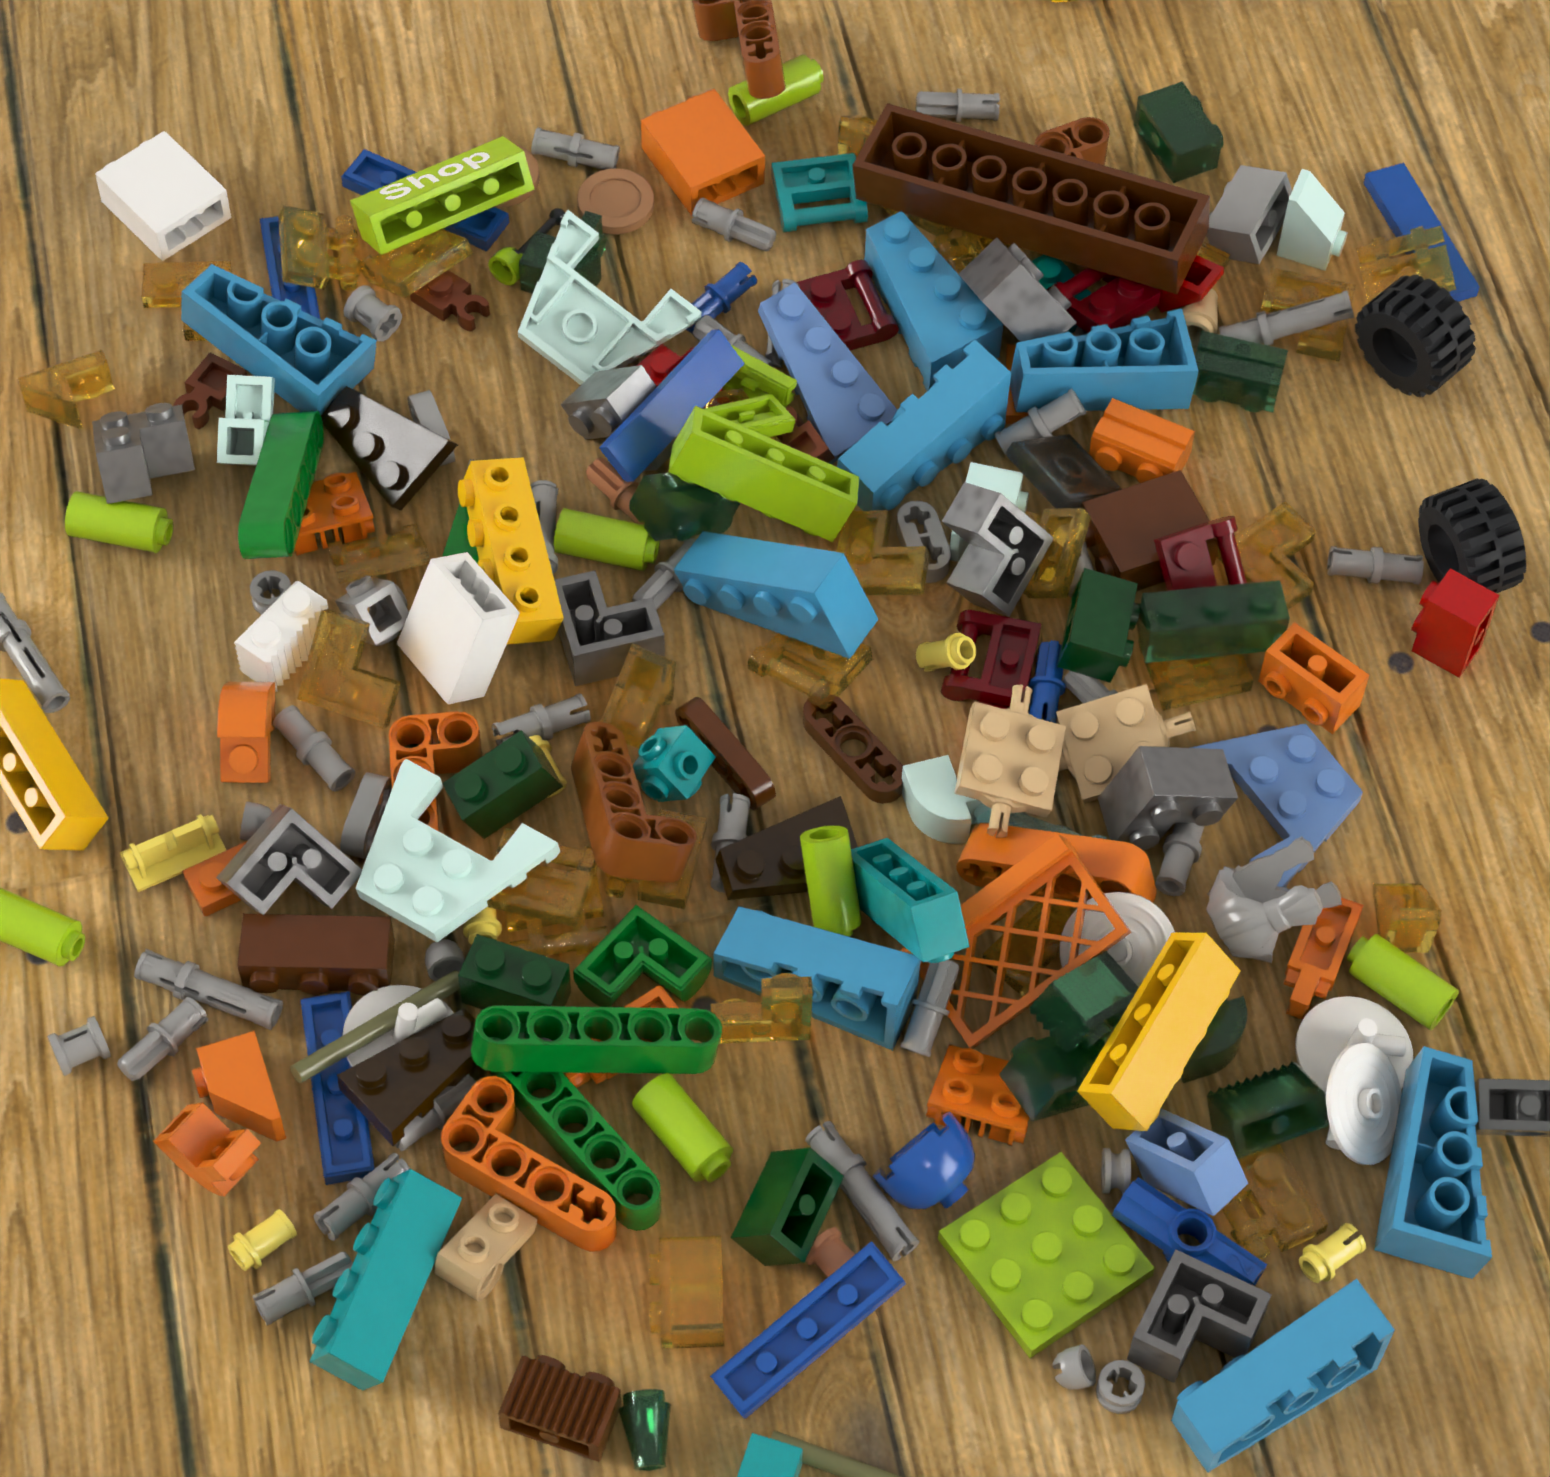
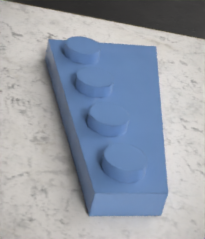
(832, 383)

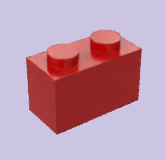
(1453, 621)

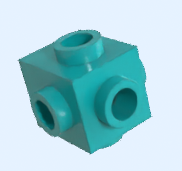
(672, 764)

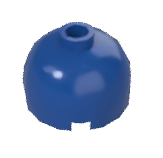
(930, 1167)

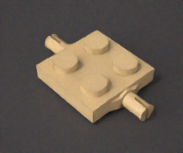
(1107, 733)
(1010, 760)

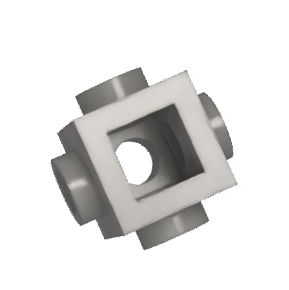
(386, 606)

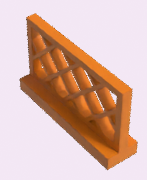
(1002, 899)

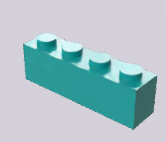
(909, 901)
(384, 1279)

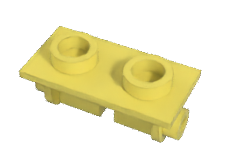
(172, 852)

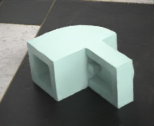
(246, 419)
(934, 806)

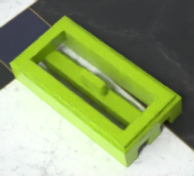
(756, 375)
(760, 414)

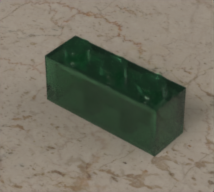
(1211, 621)

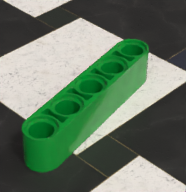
(281, 485)
(576, 1052)
(588, 1146)

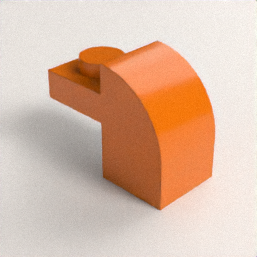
(244, 731)
(208, 1149)

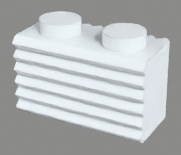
(281, 636)

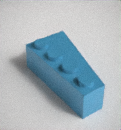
(927, 298)
(277, 339)
(1137, 364)
(780, 588)
(853, 981)
(1433, 1179)
(1283, 1376)

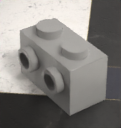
(1249, 213)

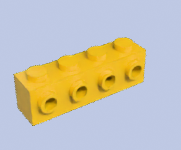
(512, 544)
(43, 776)
(1159, 1031)

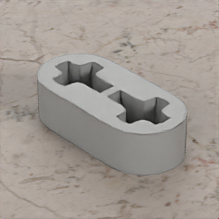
(426, 412)
(932, 536)
(365, 815)

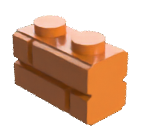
(1139, 442)

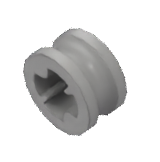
(267, 581)
(1115, 1170)
(1136, 1385)

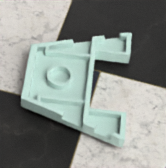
(581, 325)
(429, 876)

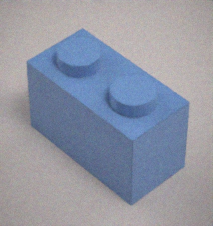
(1188, 1162)

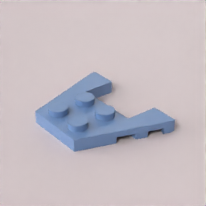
(1292, 785)

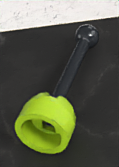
(505, 262)

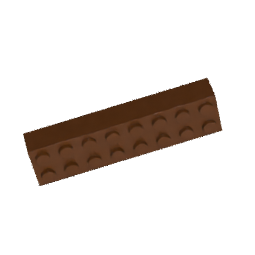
(1032, 198)

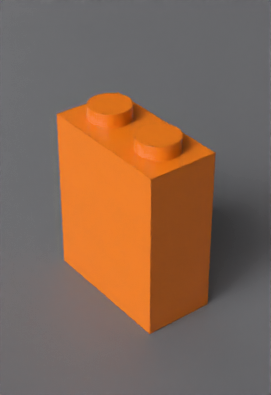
(702, 150)

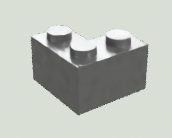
(1011, 290)
(607, 401)
(140, 448)
(1001, 548)
(598, 635)
(1166, 788)
(286, 851)
(1198, 1305)

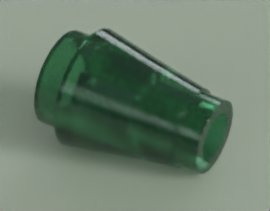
(646, 1427)

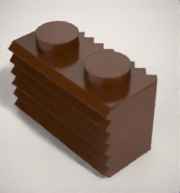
(561, 1406)

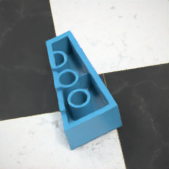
(931, 431)

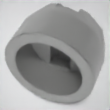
(253, 818)
(443, 958)
(1076, 1368)

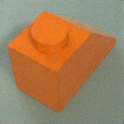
(239, 1084)

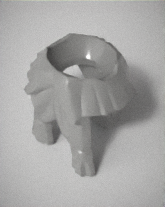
(1253, 910)

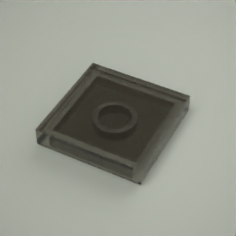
(1061, 470)

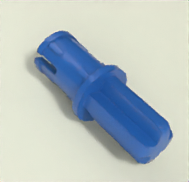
(724, 292)
(1047, 683)

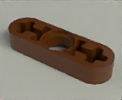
(732, 759)
(855, 767)

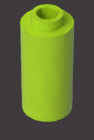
(802, 81)
(118, 523)
(604, 540)
(831, 879)
(39, 929)
(1401, 980)
(683, 1128)

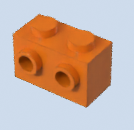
(1313, 678)

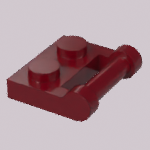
(832, 302)
(1112, 304)
(1187, 560)
(1007, 659)

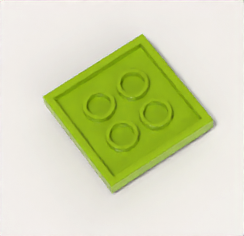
(1045, 1254)

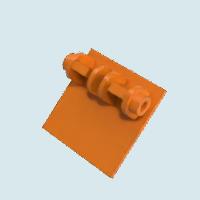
(335, 504)
(973, 1089)

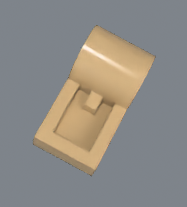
(482, 1247)

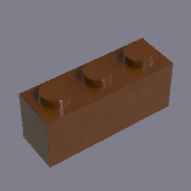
(315, 953)

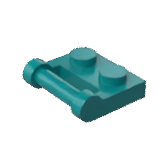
(817, 181)

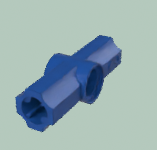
(1162, 1221)

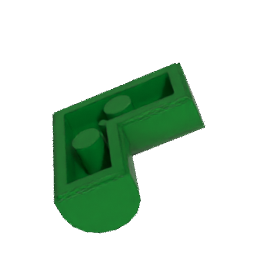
(638, 947)

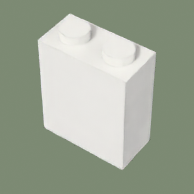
(163, 195)
(457, 628)

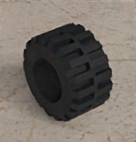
(1415, 335)
(1474, 535)

